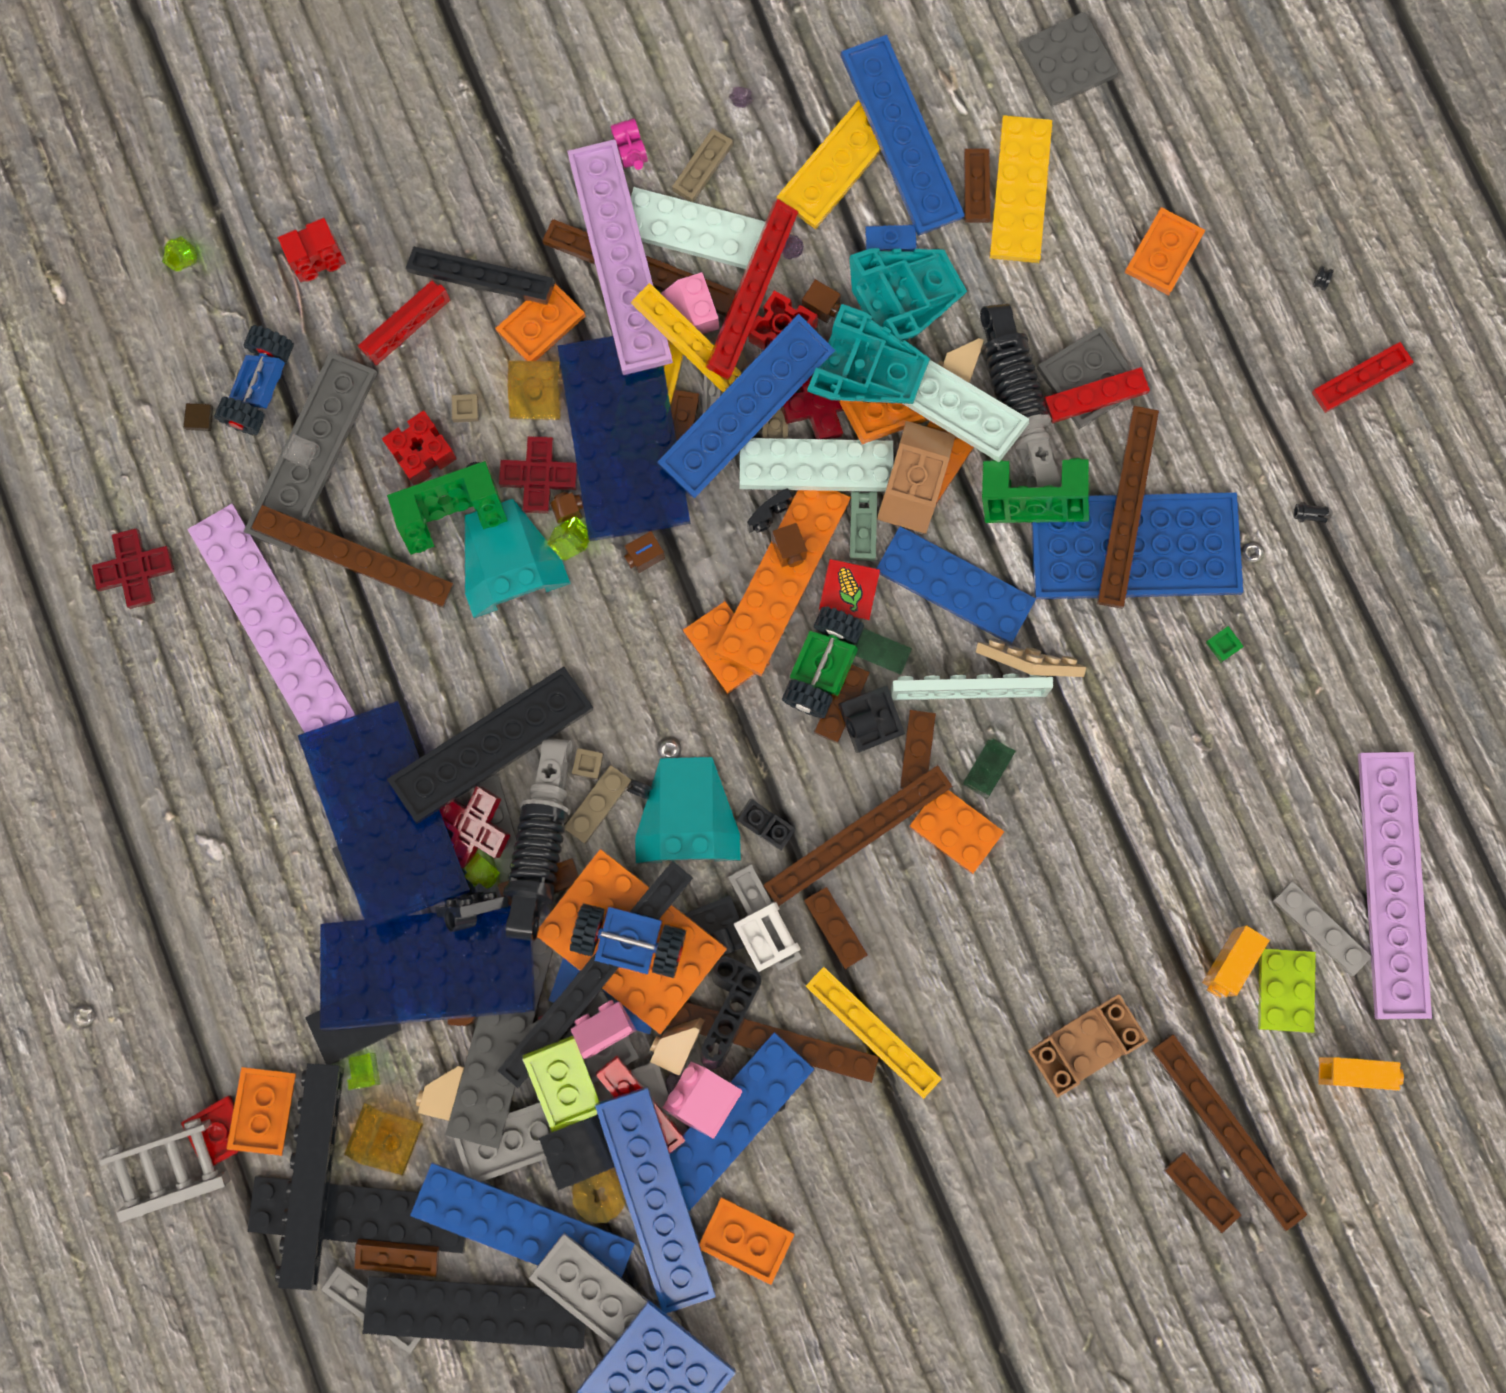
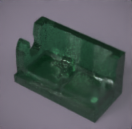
(882, 651)
(988, 768)

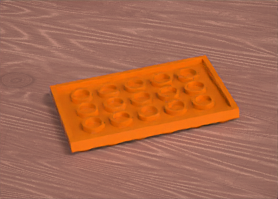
(650, 995)

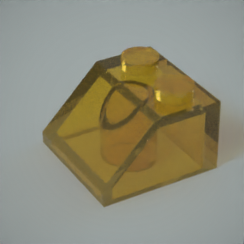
(534, 390)
(383, 1139)

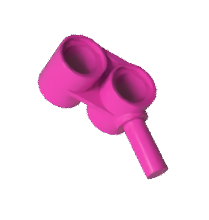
(629, 144)

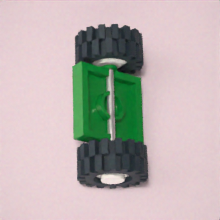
(823, 662)

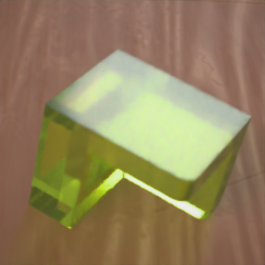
(569, 538)
(363, 1071)

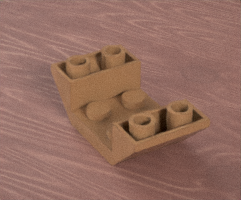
(916, 477)
(1087, 1045)

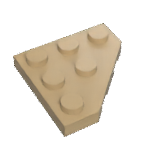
(1031, 660)

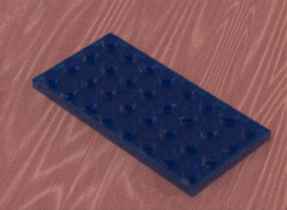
(618, 437)
(387, 856)
(422, 971)

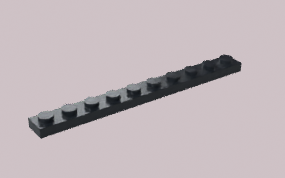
(590, 979)

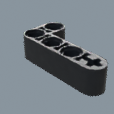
(727, 1016)

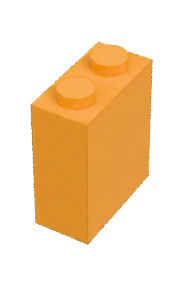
(1235, 962)
(1360, 1073)

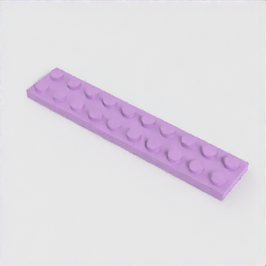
(617, 254)
(270, 620)
(1394, 886)

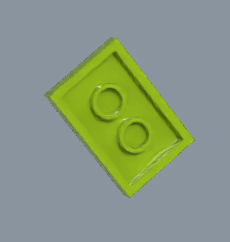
(1287, 990)
(562, 1083)

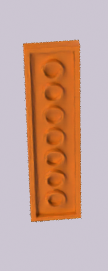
(778, 589)

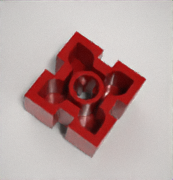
(312, 250)
(777, 316)
(418, 463)

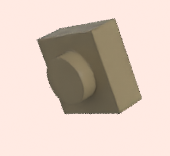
(465, 408)
(587, 763)

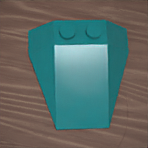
(904, 287)
(868, 363)
(507, 561)
(687, 815)

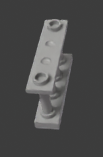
(184, 1189)

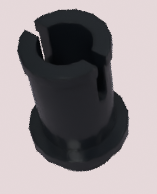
(1310, 513)

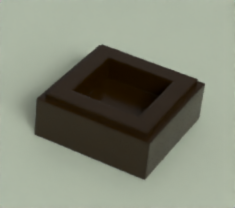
(198, 417)

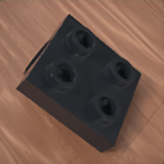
(871, 719)
(462, 913)
(719, 921)

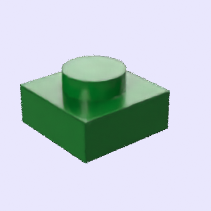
(1224, 644)

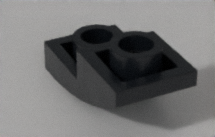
(762, 516)
(765, 824)

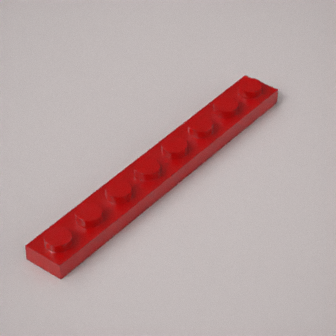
(752, 289)

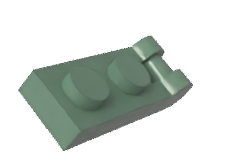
(863, 526)

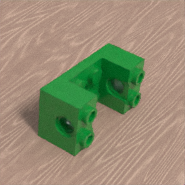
(424, 503)
(1036, 504)

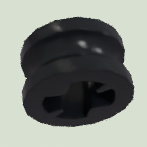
(1323, 278)
(639, 789)

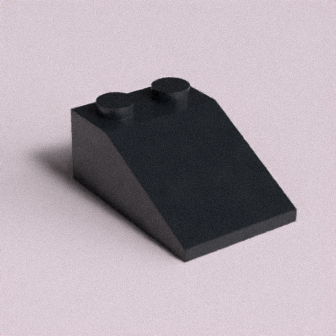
(577, 1152)

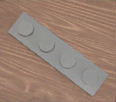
(754, 899)
(1321, 929)
(352, 1294)

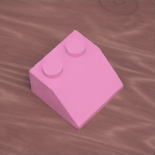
(694, 302)
(603, 1029)
(702, 1099)

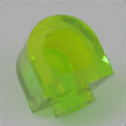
(179, 254)
(481, 872)

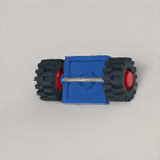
(255, 380)
(627, 940)

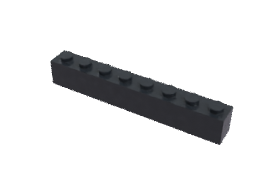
(311, 1177)

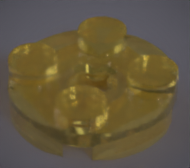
(603, 1210)

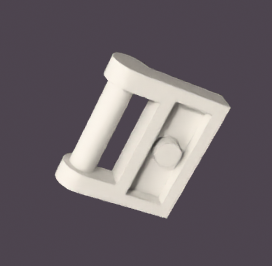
(758, 941)

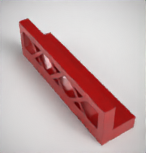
(404, 322)

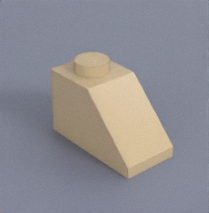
(963, 359)
(676, 1045)
(440, 1095)

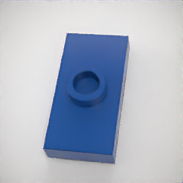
(891, 237)

